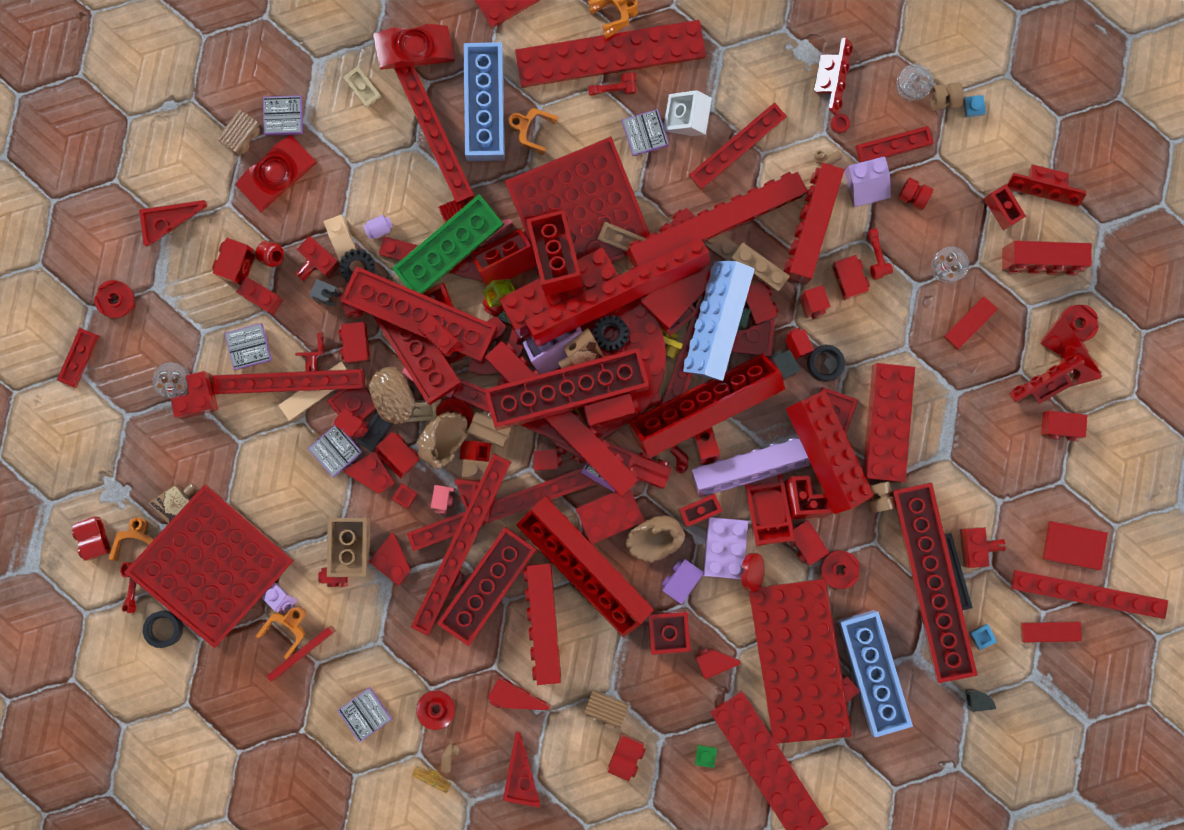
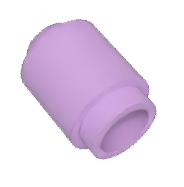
(378, 227)

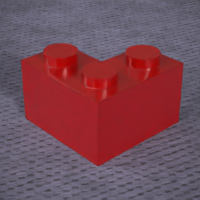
(200, 397)
(802, 502)

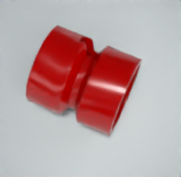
(915, 193)

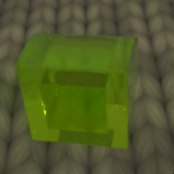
(496, 290)

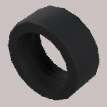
(826, 377)
(148, 634)

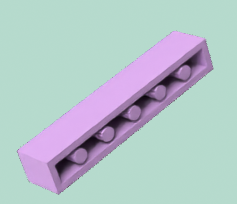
(749, 467)

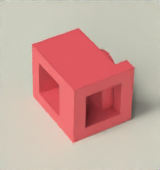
(442, 498)

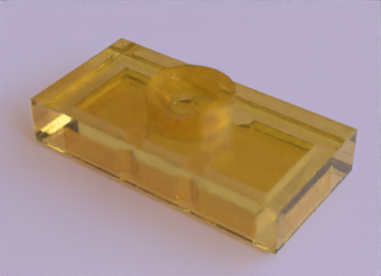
(432, 778)

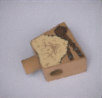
(581, 350)
(173, 500)

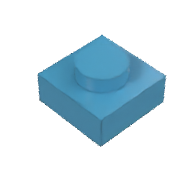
(974, 106)
(983, 637)

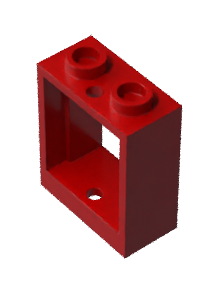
(612, 410)

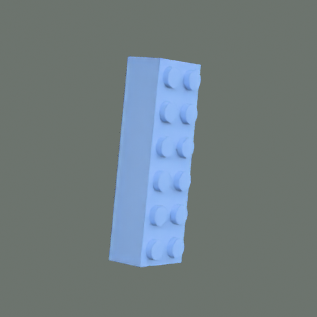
(484, 102)
(718, 319)
(874, 673)

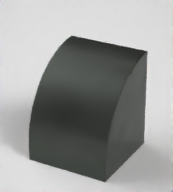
(978, 701)

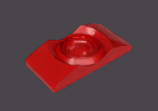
(413, 46)
(275, 173)
(769, 511)

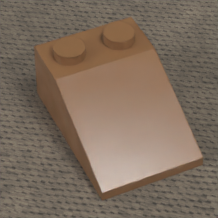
(348, 547)

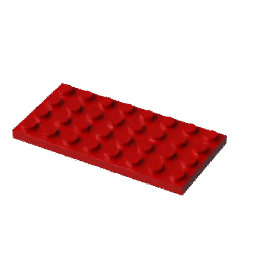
(800, 662)

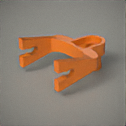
(626, 8)
(524, 122)
(133, 533)
(292, 622)

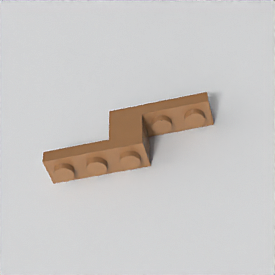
(763, 269)

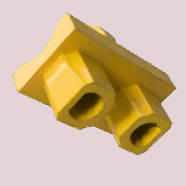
(672, 345)

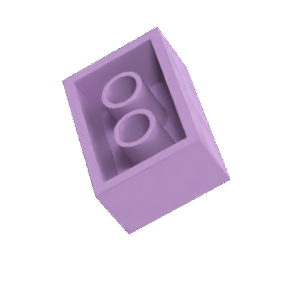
(725, 547)

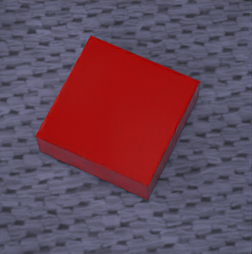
(404, 496)

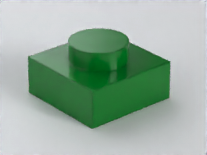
(705, 756)

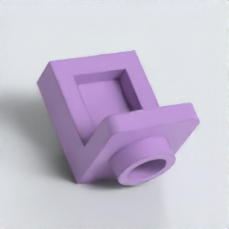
(279, 599)

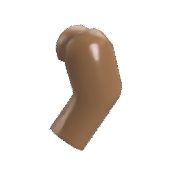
(820, 157)
(447, 755)

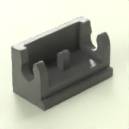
(322, 292)

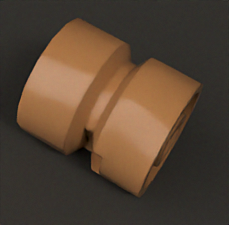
(946, 96)
(882, 499)

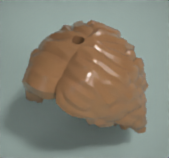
(392, 395)
(442, 439)
(655, 538)

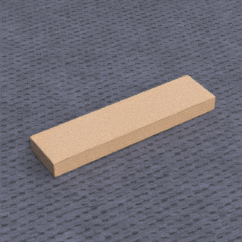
(304, 400)

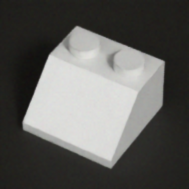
(687, 113)

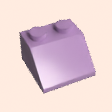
(868, 181)

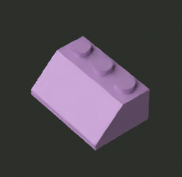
(547, 355)

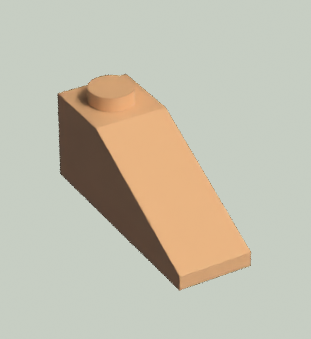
(341, 238)

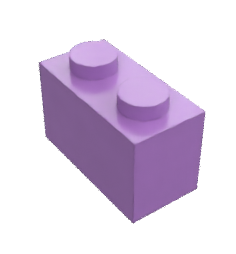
(682, 580)

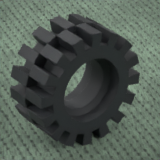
(354, 255)
(619, 341)

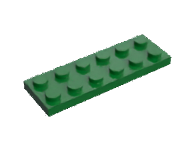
(448, 245)

